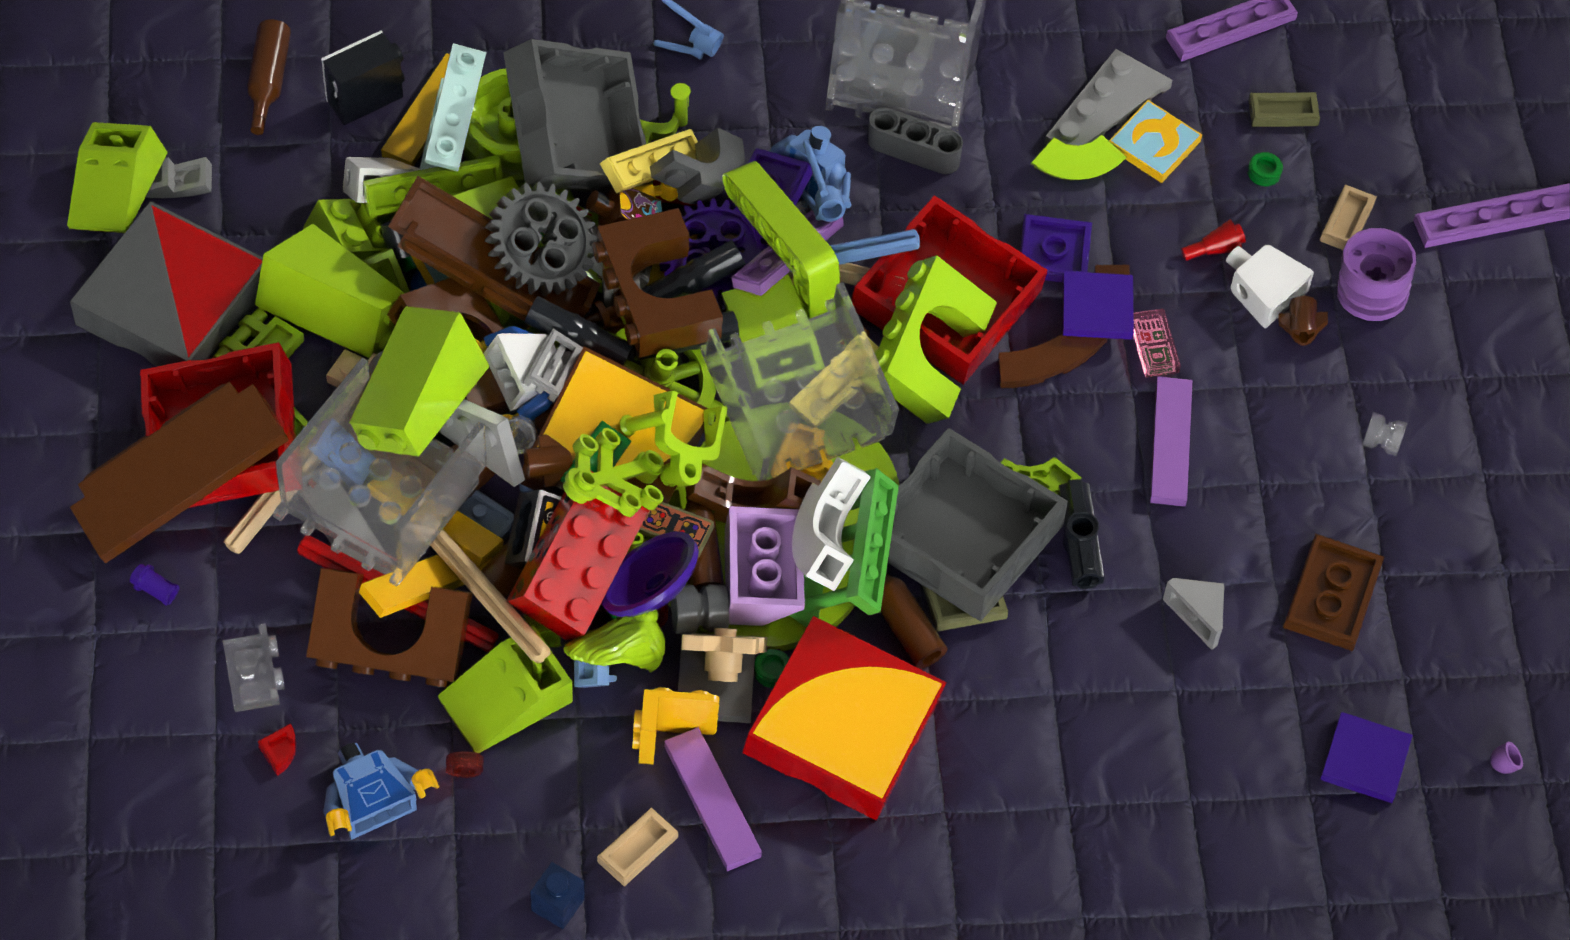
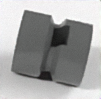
(703, 608)

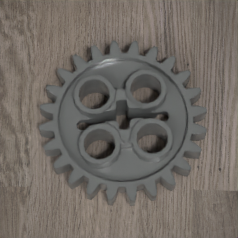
(514, 222)

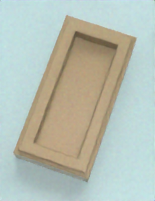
(1347, 216)
(637, 847)

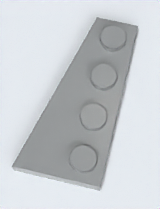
(1108, 99)
(500, 444)

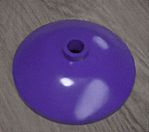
(652, 575)

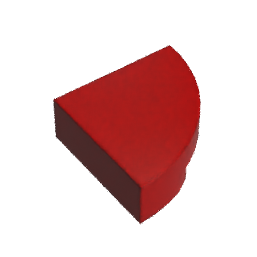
(279, 748)

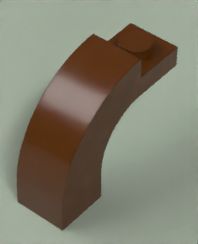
(720, 491)

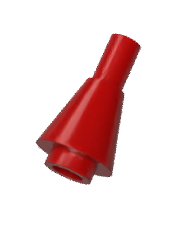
(1218, 241)

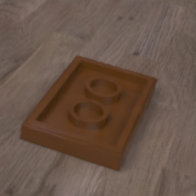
(1333, 592)

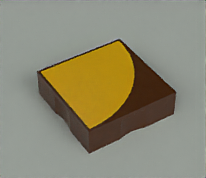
(606, 392)

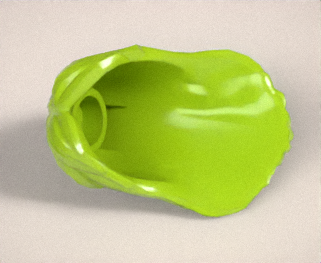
(622, 640)

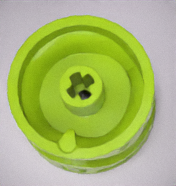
(493, 126)

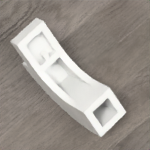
(820, 523)

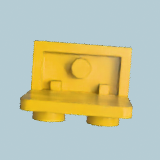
(672, 712)

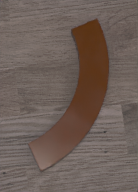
(1052, 357)

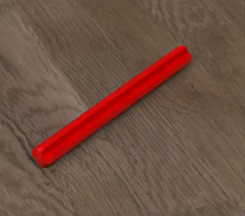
(323, 555)

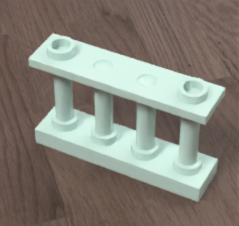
(453, 109)

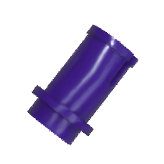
(148, 580)

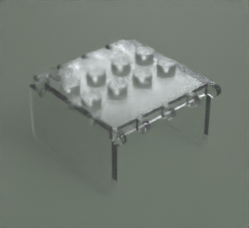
(903, 62)
(803, 389)
(373, 499)

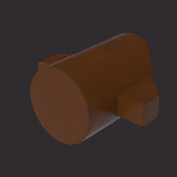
(1303, 320)
(547, 460)

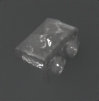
(252, 672)

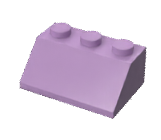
(760, 566)

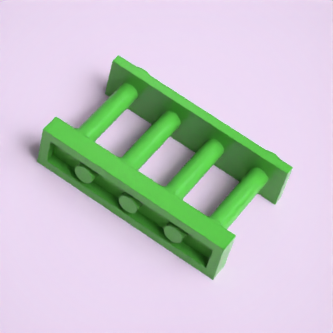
(870, 553)

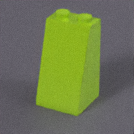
(327, 291)
(418, 381)

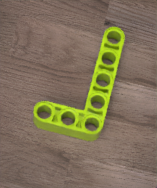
(787, 233)

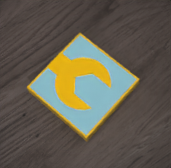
(1155, 141)

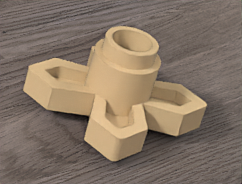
(723, 651)

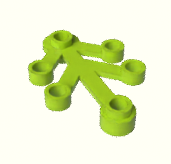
(585, 486)

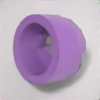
(1506, 758)

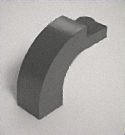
(702, 177)

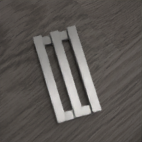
(543, 382)

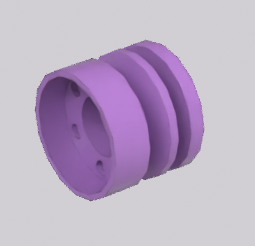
(1376, 274)

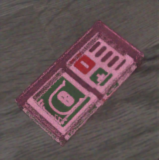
(1155, 343)

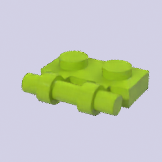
(273, 332)

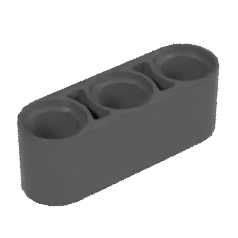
(915, 140)

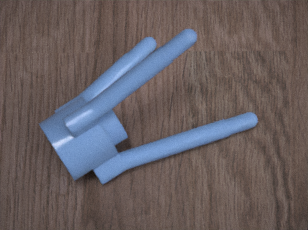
(704, 38)
(828, 202)

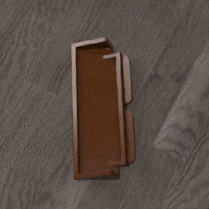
(452, 240)
(175, 467)

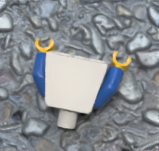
(510, 359)

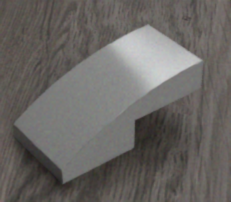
(182, 179)

